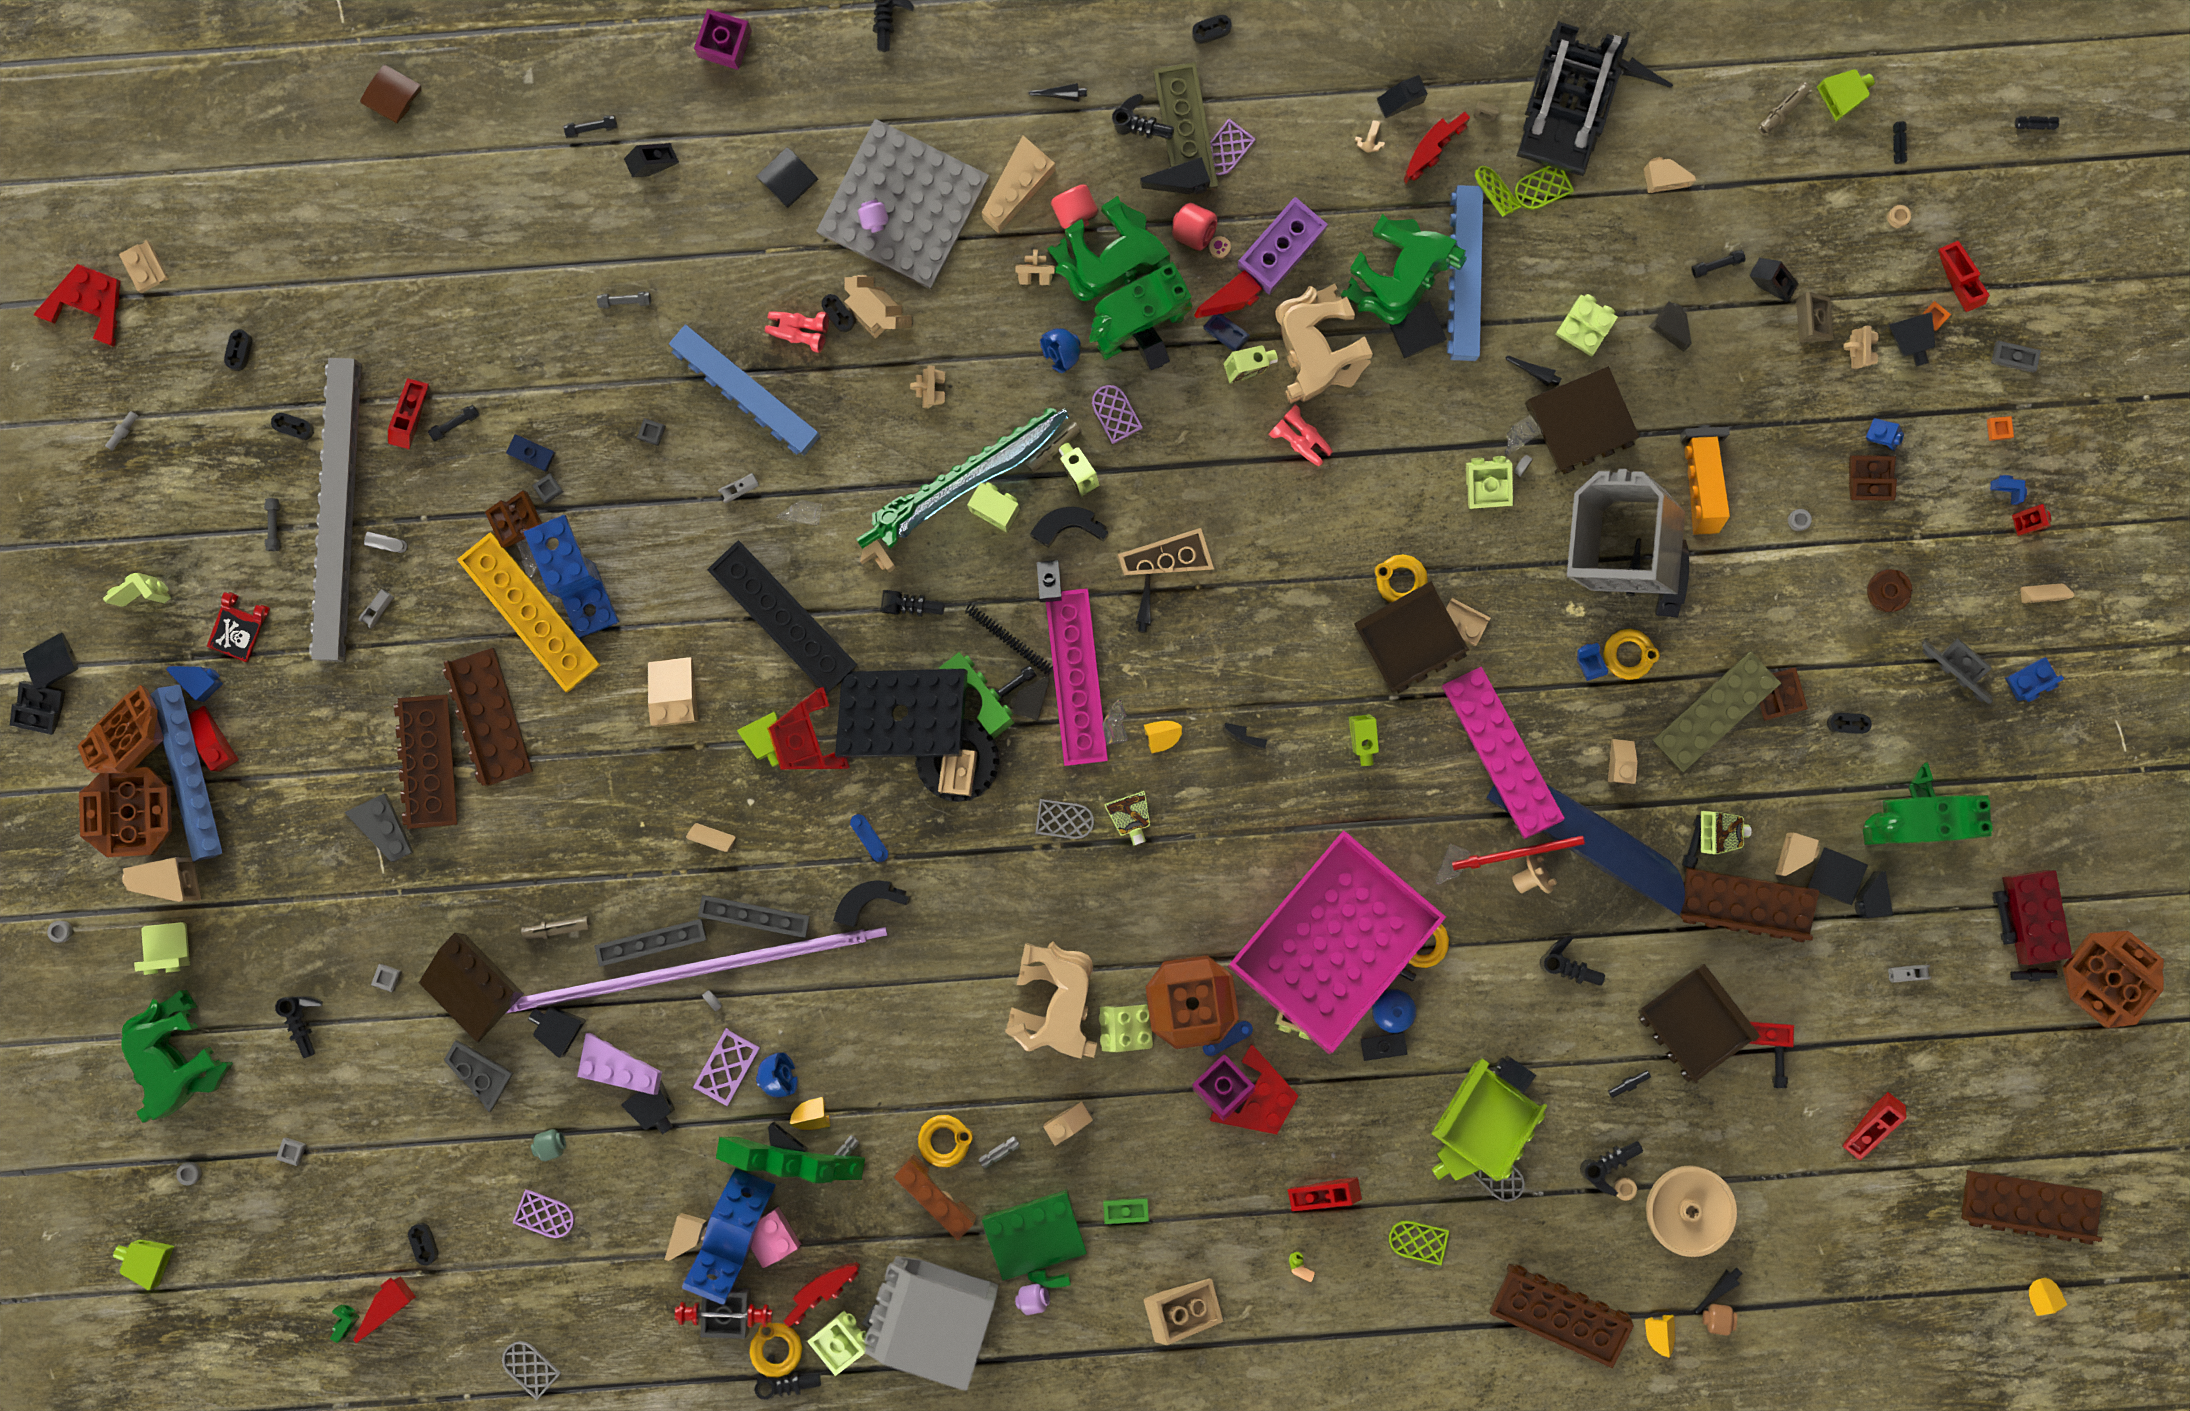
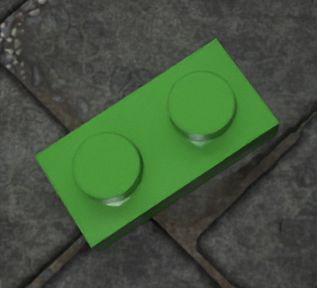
(1125, 1210)

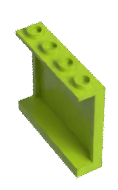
(1489, 1122)

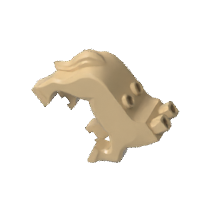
(1308, 349)
(1066, 1009)

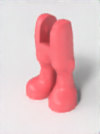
(791, 324)
(1307, 441)

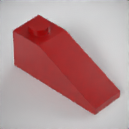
(1233, 296)
(407, 414)
(2032, 519)
(210, 741)
(1875, 1126)
(1325, 1194)
(386, 1303)

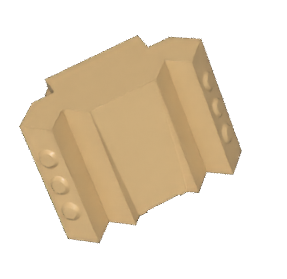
(873, 306)

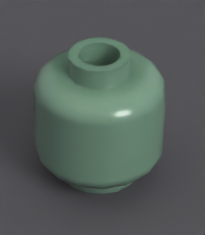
(548, 1145)

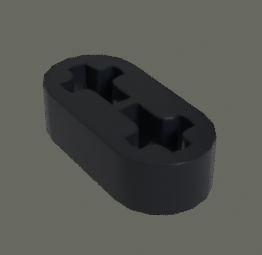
(1210, 24)
(834, 315)
(239, 350)
(293, 421)
(1849, 718)
(428, 1242)

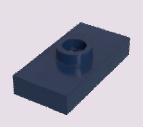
(1226, 332)
(530, 453)

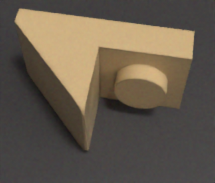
(876, 549)

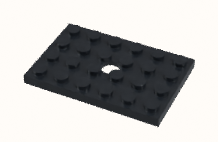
(933, 719)

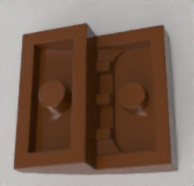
(390, 93)
(1872, 477)
(513, 518)
(1786, 697)

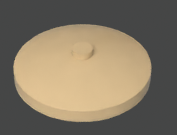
(1691, 1211)

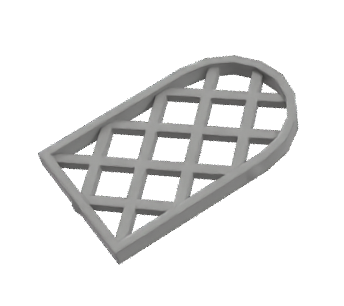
(1039, 816)
(1513, 1189)
(536, 1395)

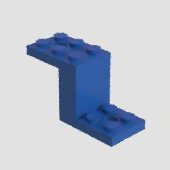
(571, 576)
(729, 1236)

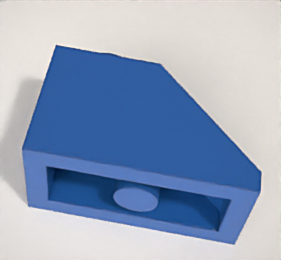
(197, 681)

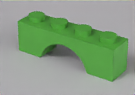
(992, 715)

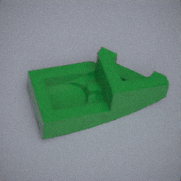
(1921, 784)
(1040, 1277)

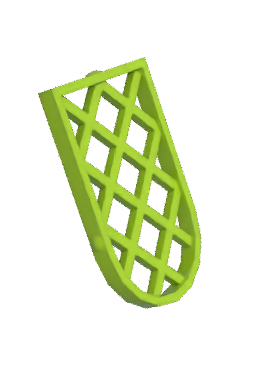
(1531, 176)
(1492, 194)
(1418, 1249)

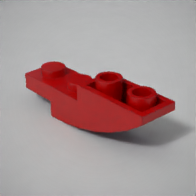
(1428, 149)
(826, 1285)

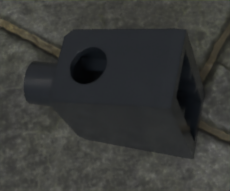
(1914, 337)
(556, 1029)
(651, 1109)

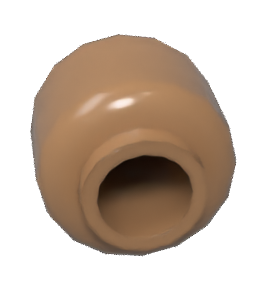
(1720, 1319)

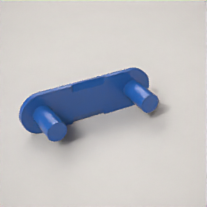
(869, 838)
(1236, 1034)

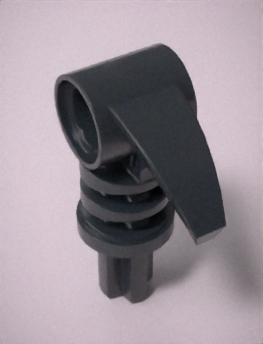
(883, 21)
(1136, 124)
(893, 602)
(1572, 970)
(295, 1021)
(1608, 1162)
(786, 1385)

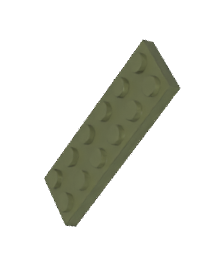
(1184, 110)
(1716, 711)

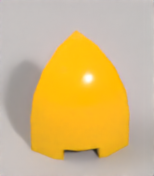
(1162, 735)
(810, 1115)
(2046, 1297)
(1661, 1334)

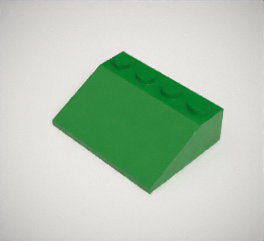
(1034, 1235)

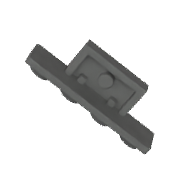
(1962, 663)

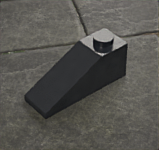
(1183, 178)

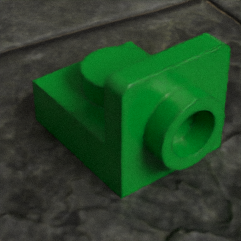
(345, 1324)

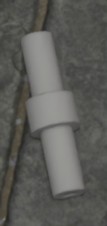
(121, 430)

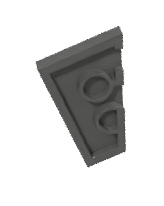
(382, 827)
(480, 1073)

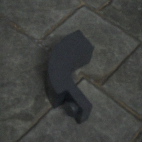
(1064, 518)
(1670, 604)
(854, 901)

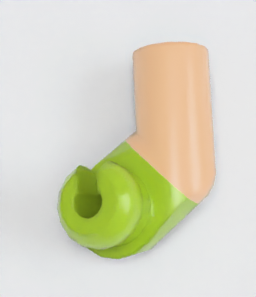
(1297, 1267)

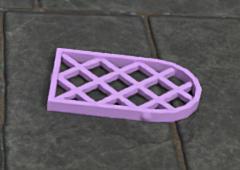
(1240, 130)
(1099, 415)
(541, 1197)

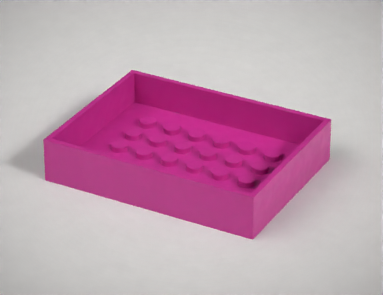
(1336, 942)

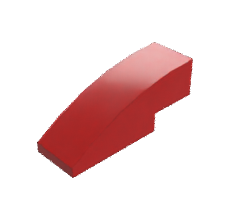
(1963, 276)

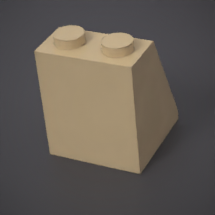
(166, 879)

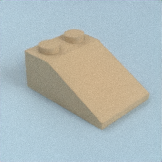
(671, 692)
(1183, 1311)

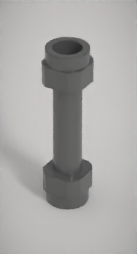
(605, 300)
(272, 506)

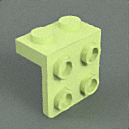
(135, 585)
(164, 948)
(1125, 1028)

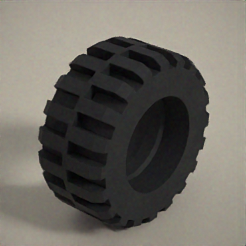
(983, 776)

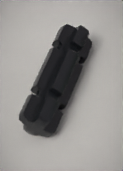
(2036, 122)
(1900, 142)

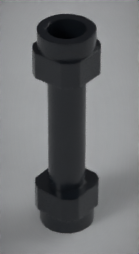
(572, 130)
(1734, 258)
(437, 432)
(1026, 674)
(1690, 859)
(2008, 936)
(1779, 1079)

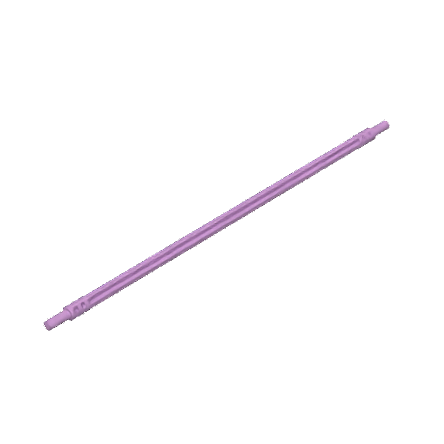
(696, 968)

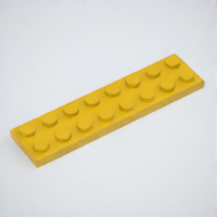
(528, 612)

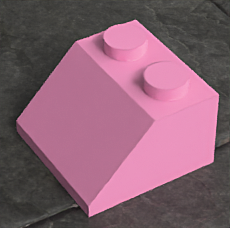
(773, 1238)

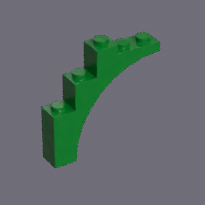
(788, 1163)

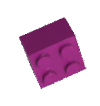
(723, 39)
(1223, 1087)

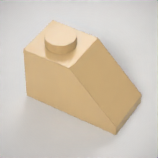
(1666, 175)
(1622, 762)
(1796, 853)
(1067, 1123)
(686, 1235)

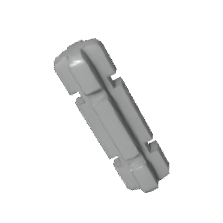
(845, 1150)
(999, 1152)

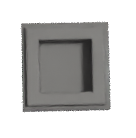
(386, 978)
(291, 1151)

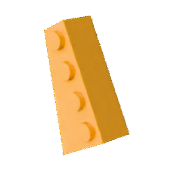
(1706, 485)

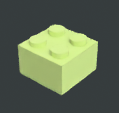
(993, 506)

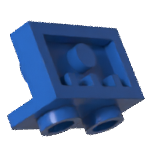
(2033, 679)

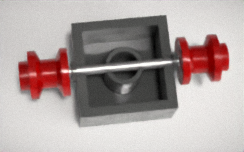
(725, 1320)

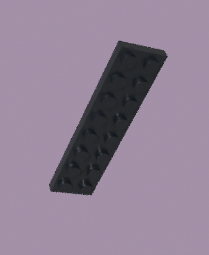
(782, 617)

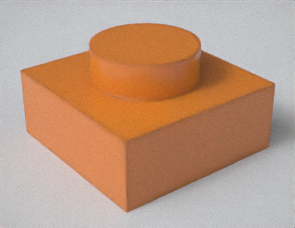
(1939, 314)
(2000, 428)

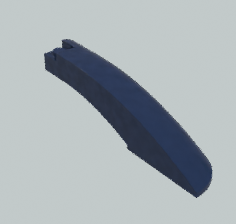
(1614, 851)

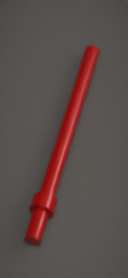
(1476, 861)

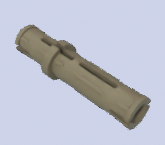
(1779, 114)
(1045, 454)
(530, 932)

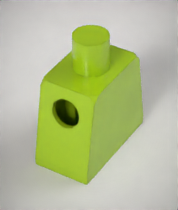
(1845, 92)
(1364, 728)
(758, 738)
(1453, 1164)
(144, 1262)

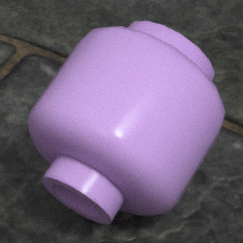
(873, 215)
(1032, 1299)

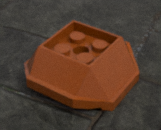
(123, 735)
(106, 818)
(2135, 974)
(1188, 978)

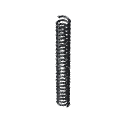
(1008, 639)

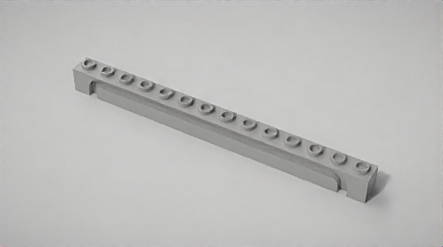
(336, 510)

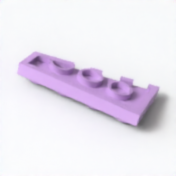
(615, 1067)

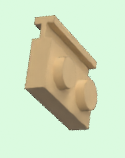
(143, 266)
(1468, 621)
(958, 773)

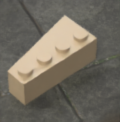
(1018, 183)
(1172, 554)

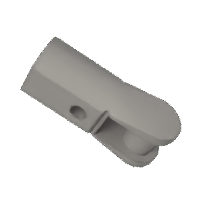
(742, 486)
(385, 542)
(379, 605)
(1907, 973)

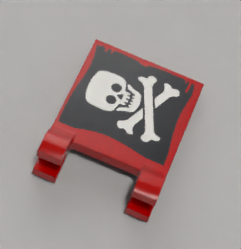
(235, 629)

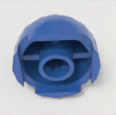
(1062, 348)
(1394, 1011)
(776, 1077)

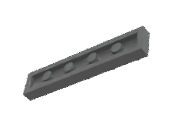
(754, 916)
(650, 942)

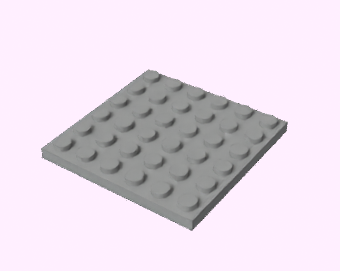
(924, 198)

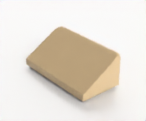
(2045, 593)
(711, 837)

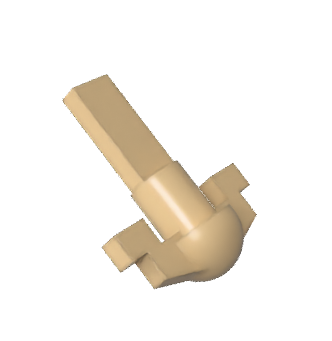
(1369, 146)

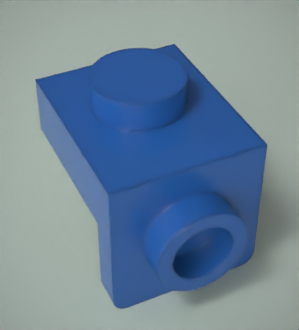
(1885, 433)
(2008, 484)
(1591, 661)

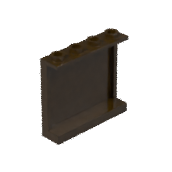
(1583, 420)
(1412, 637)
(1697, 1023)

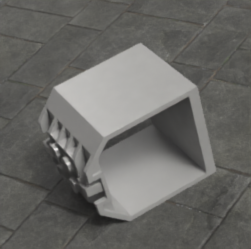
(1586, 527)
(930, 1321)

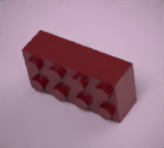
(2037, 917)

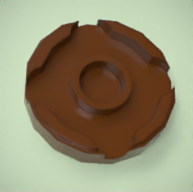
(1889, 590)

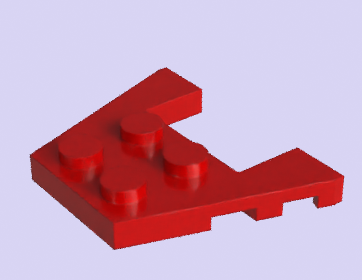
(88, 292)
(796, 740)
(1268, 1104)

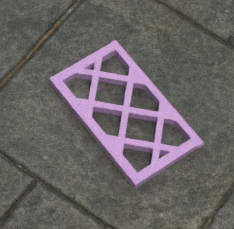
(745, 1064)

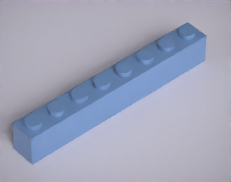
(1466, 283)
(746, 391)
(186, 773)

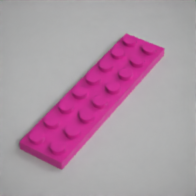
(1076, 678)
(1503, 753)

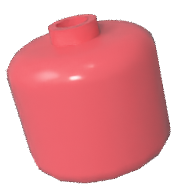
(1074, 205)
(1194, 226)

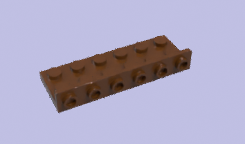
(487, 717)
(426, 761)
(1748, 904)
(2032, 1207)
(1562, 1315)

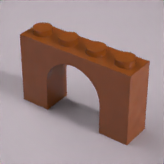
(952, 1216)

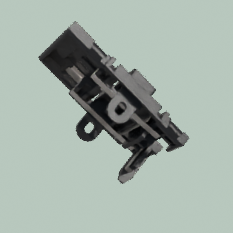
(1556, 133)

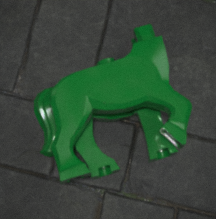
(1119, 263)
(1414, 272)
(1139, 308)
(1930, 820)
(159, 1066)

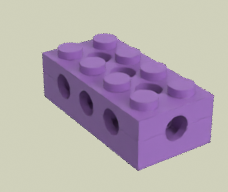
(1280, 231)

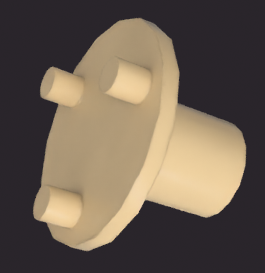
(1534, 876)

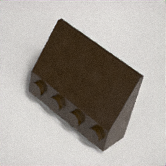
(469, 986)

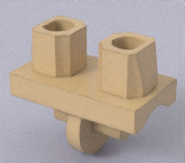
(1024, 270)
(1860, 347)
(930, 378)

